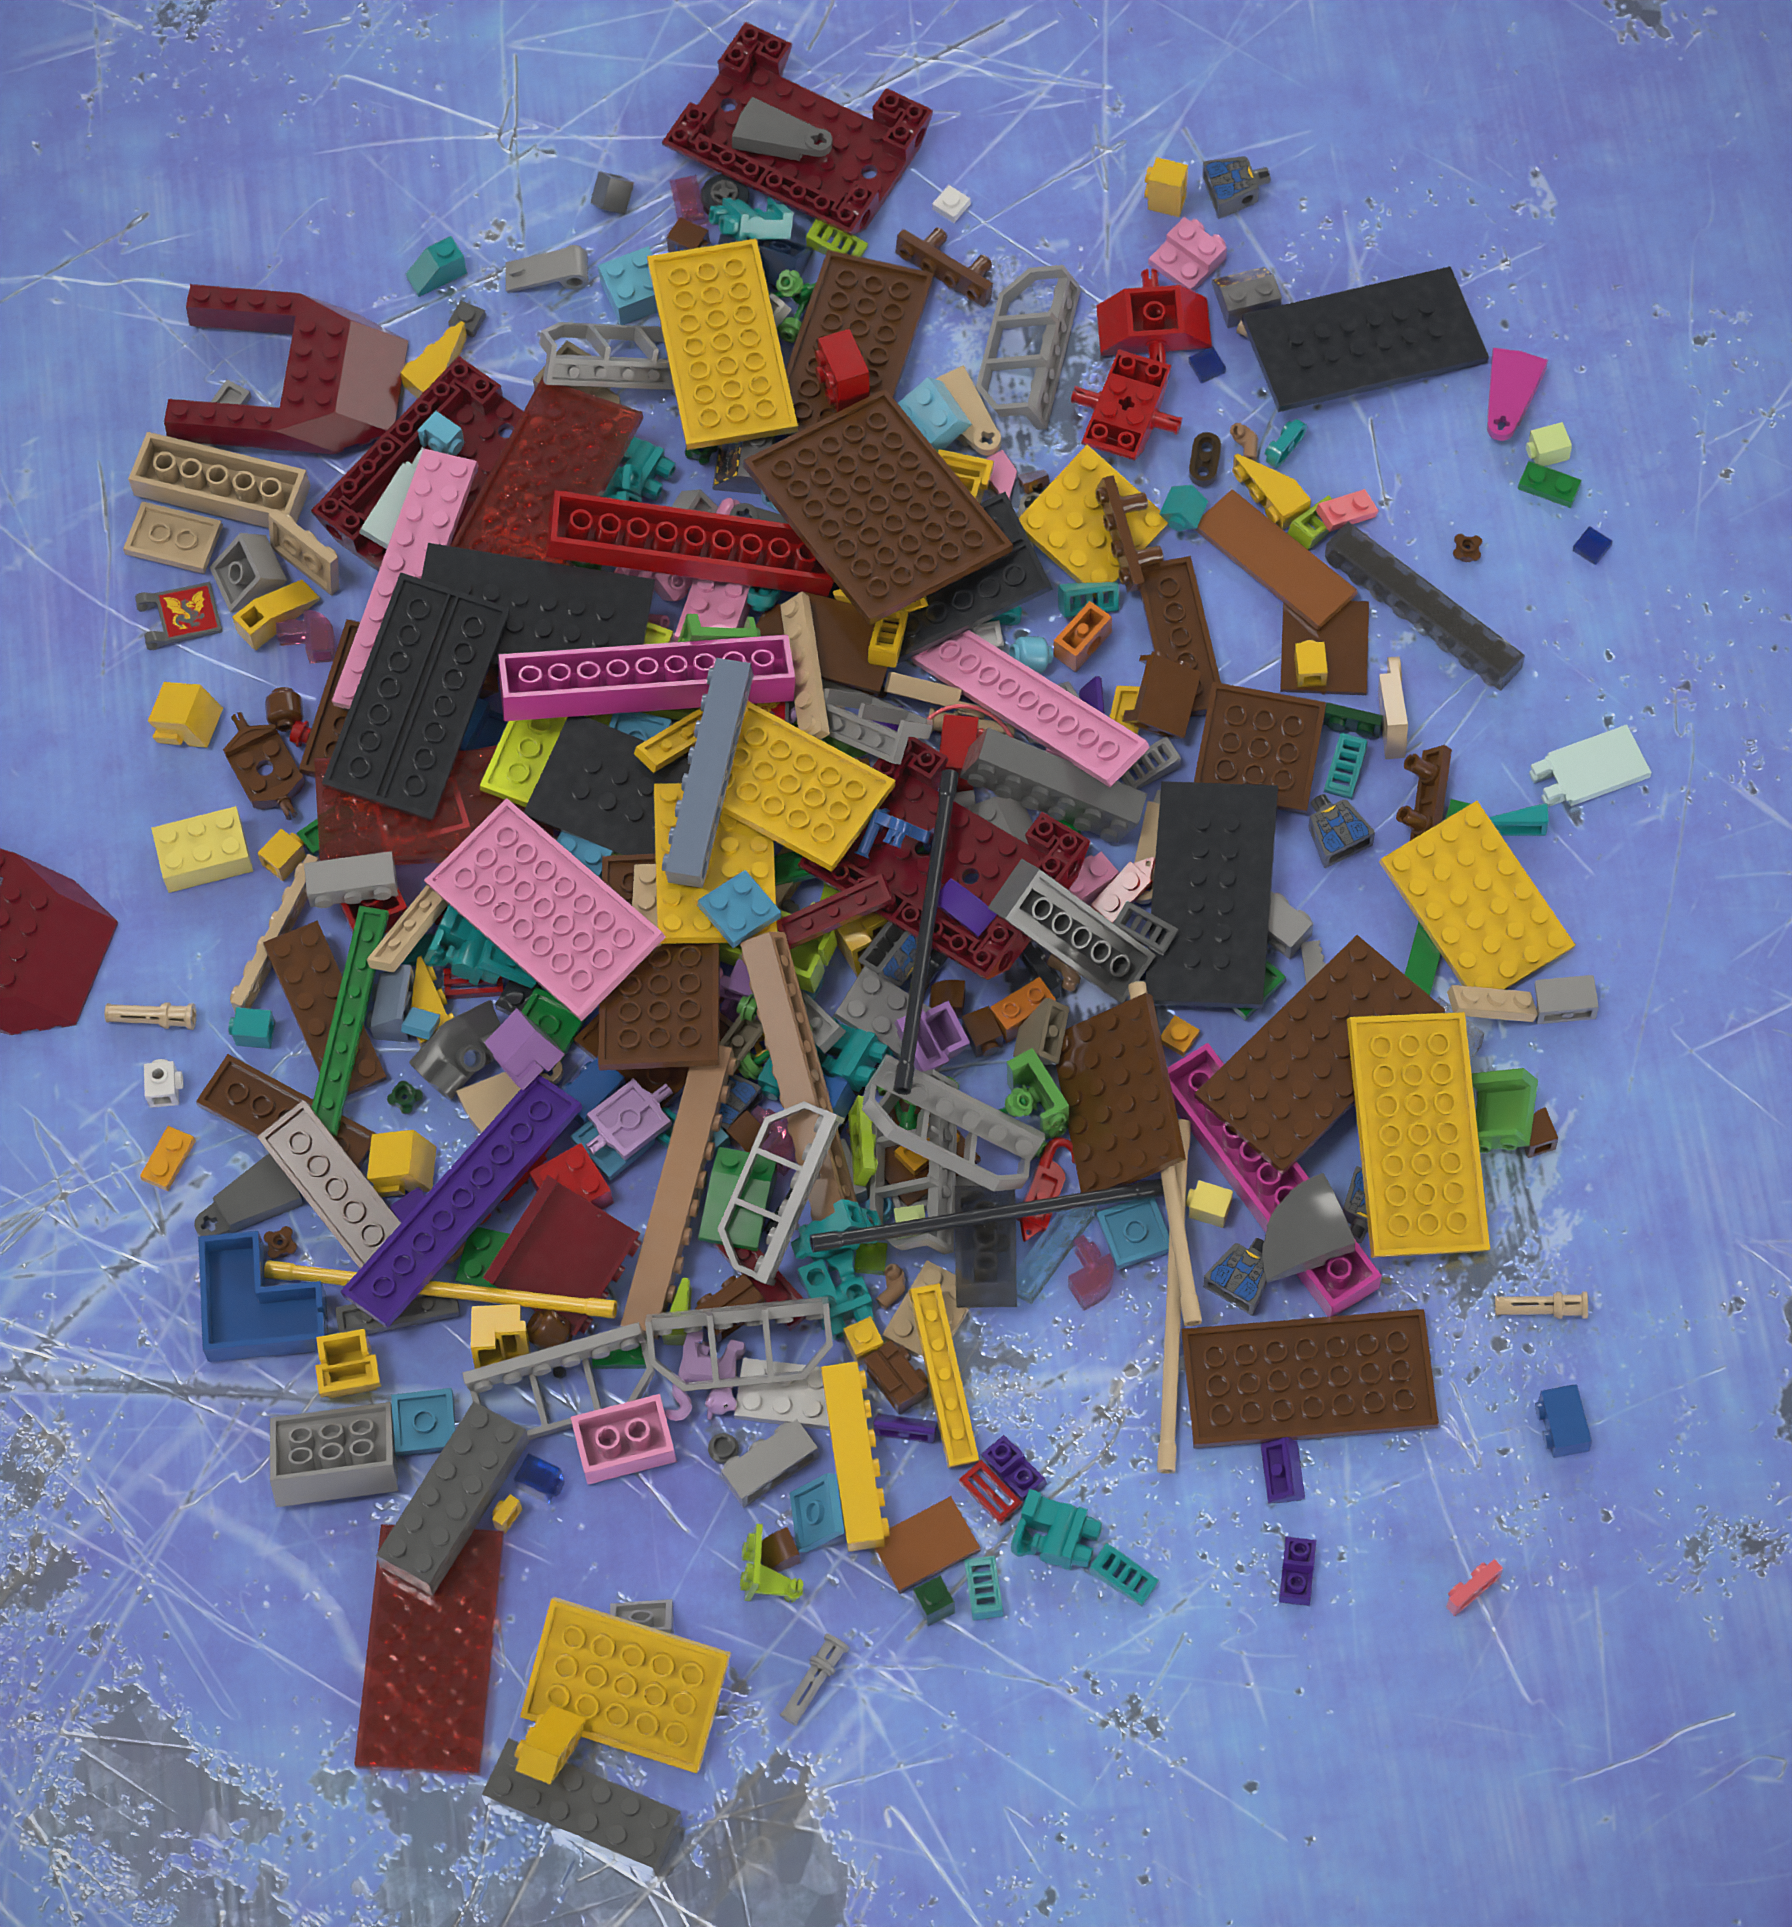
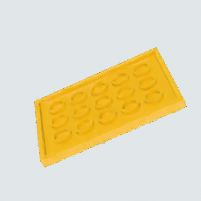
(800, 789)
(733, 851)
(1476, 901)
(629, 1682)

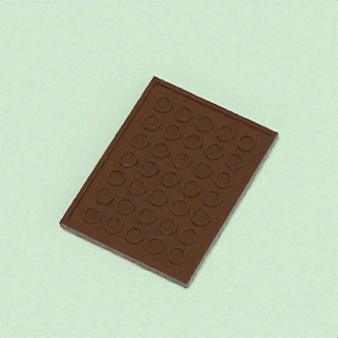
(877, 506)

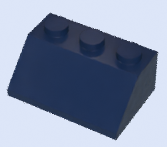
(777, 256)

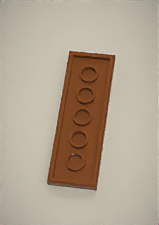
(1275, 559)

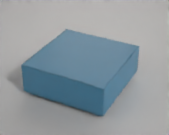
(420, 1023)

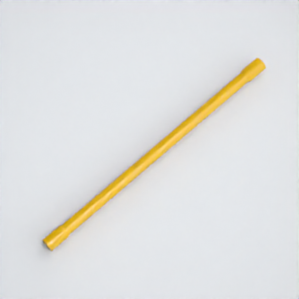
(590, 1306)

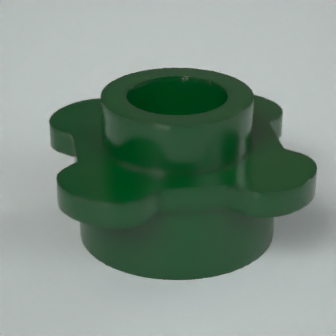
(701, 457)
(401, 1089)

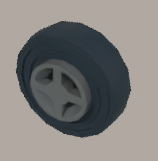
(722, 187)

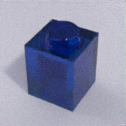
(539, 1478)

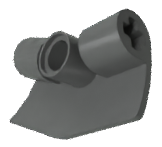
(442, 1056)

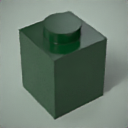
(934, 1600)

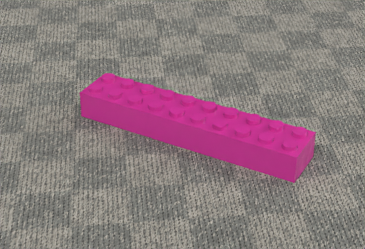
(637, 677)
(1261, 1186)

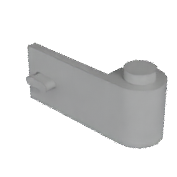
(562, 265)

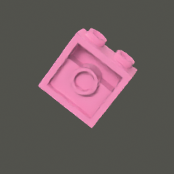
(1189, 254)

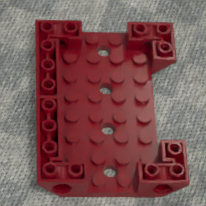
(823, 186)
(462, 397)
(971, 848)

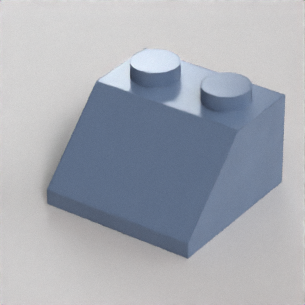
(392, 1004)

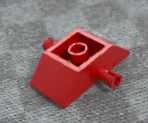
(1153, 320)
(1127, 406)

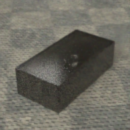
(985, 1252)

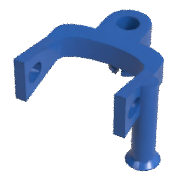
(897, 830)

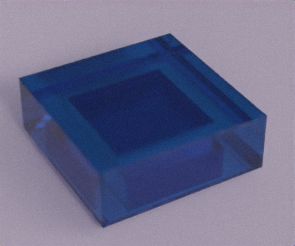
(1207, 365)
(1592, 545)

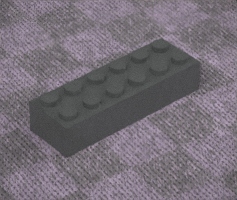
(1051, 786)
(1071, 930)
(452, 1498)
(586, 1811)

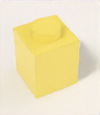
(1209, 1203)

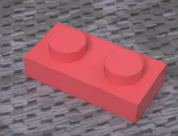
(1350, 507)
(1483, 1577)

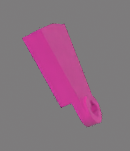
(1511, 390)

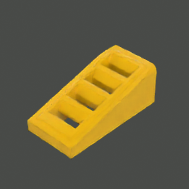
(883, 653)

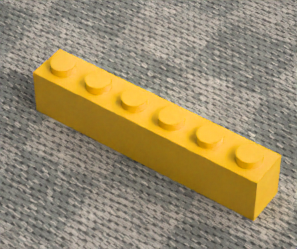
(853, 1456)

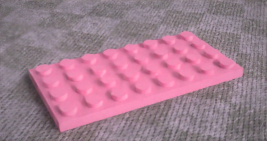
(544, 909)

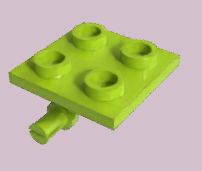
(761, 1579)

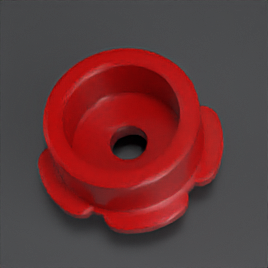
(300, 733)

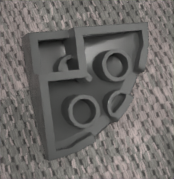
(1305, 1230)

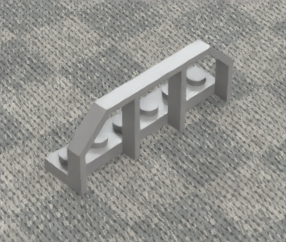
(1053, 348)
(603, 369)
(864, 733)
(962, 1111)
(939, 1181)
(791, 1209)
(724, 1318)
(568, 1355)

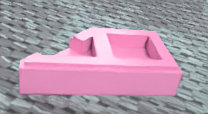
(1003, 474)

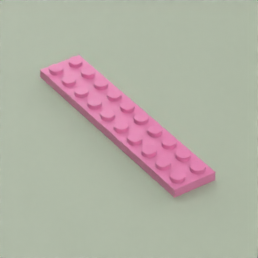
(426, 517)
(1034, 705)

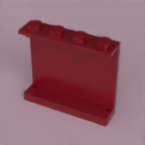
(563, 1250)

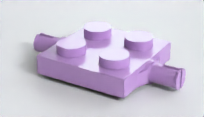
(629, 1119)

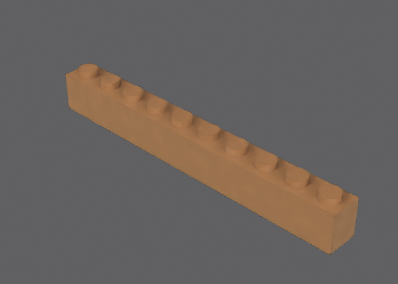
(795, 1061)
(678, 1189)

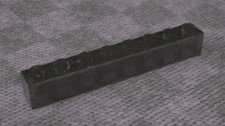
(1424, 606)

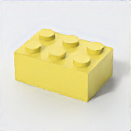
(202, 849)

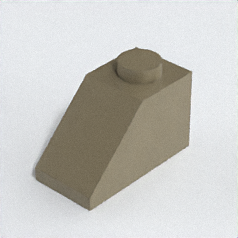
(1043, 1031)

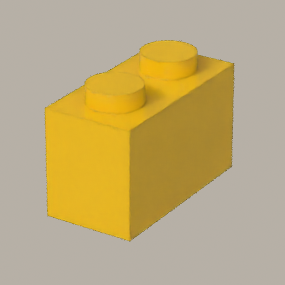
(1166, 186)

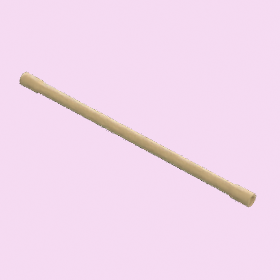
(1189, 1298)
(1167, 1447)

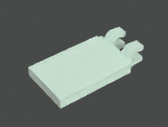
(385, 514)
(1591, 767)

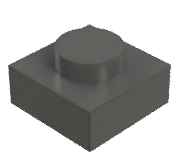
(470, 315)

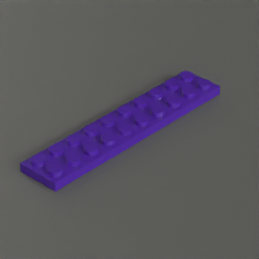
(461, 1200)

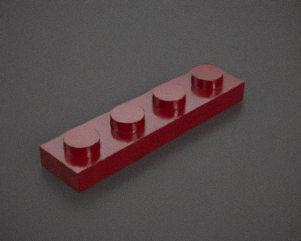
(835, 911)
(779, 1292)

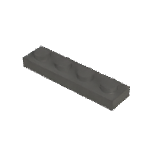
(419, 1311)

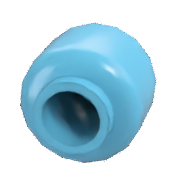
(1032, 652)

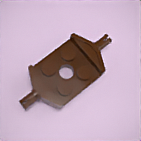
(259, 747)

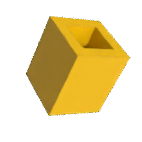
(1310, 664)
(282, 854)
(862, 1339)

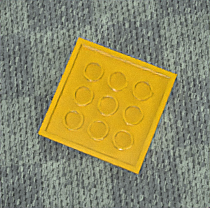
(1070, 525)

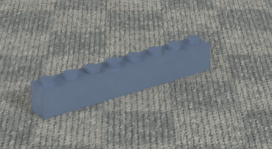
(708, 773)

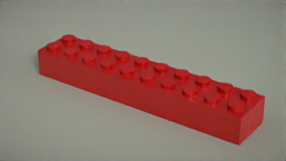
(682, 543)

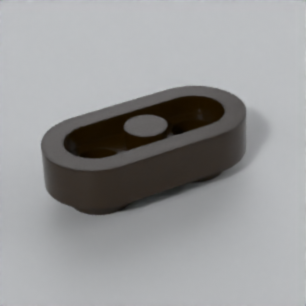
(1204, 461)

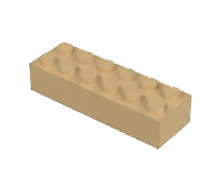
(216, 480)

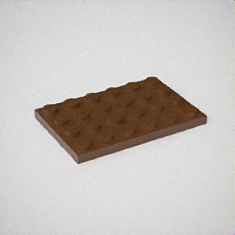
(1119, 1097)

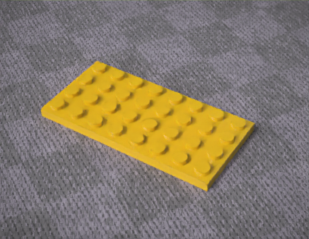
(722, 344)
(1418, 1134)

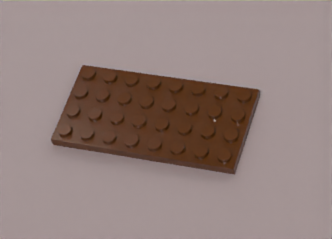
(880, 308)
(667, 1004)
(1297, 1068)
(1309, 1378)

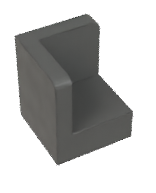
(612, 192)

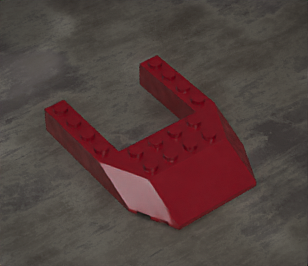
(337, 380)
(48, 945)

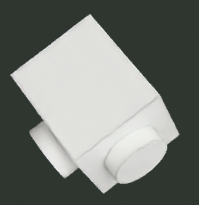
(162, 1083)

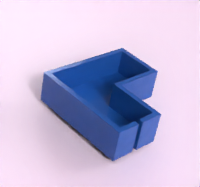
(242, 1314)

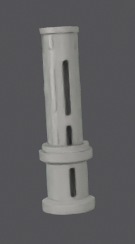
(818, 1663)

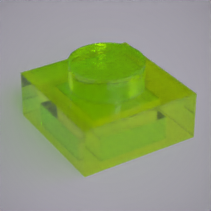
(871, 1258)

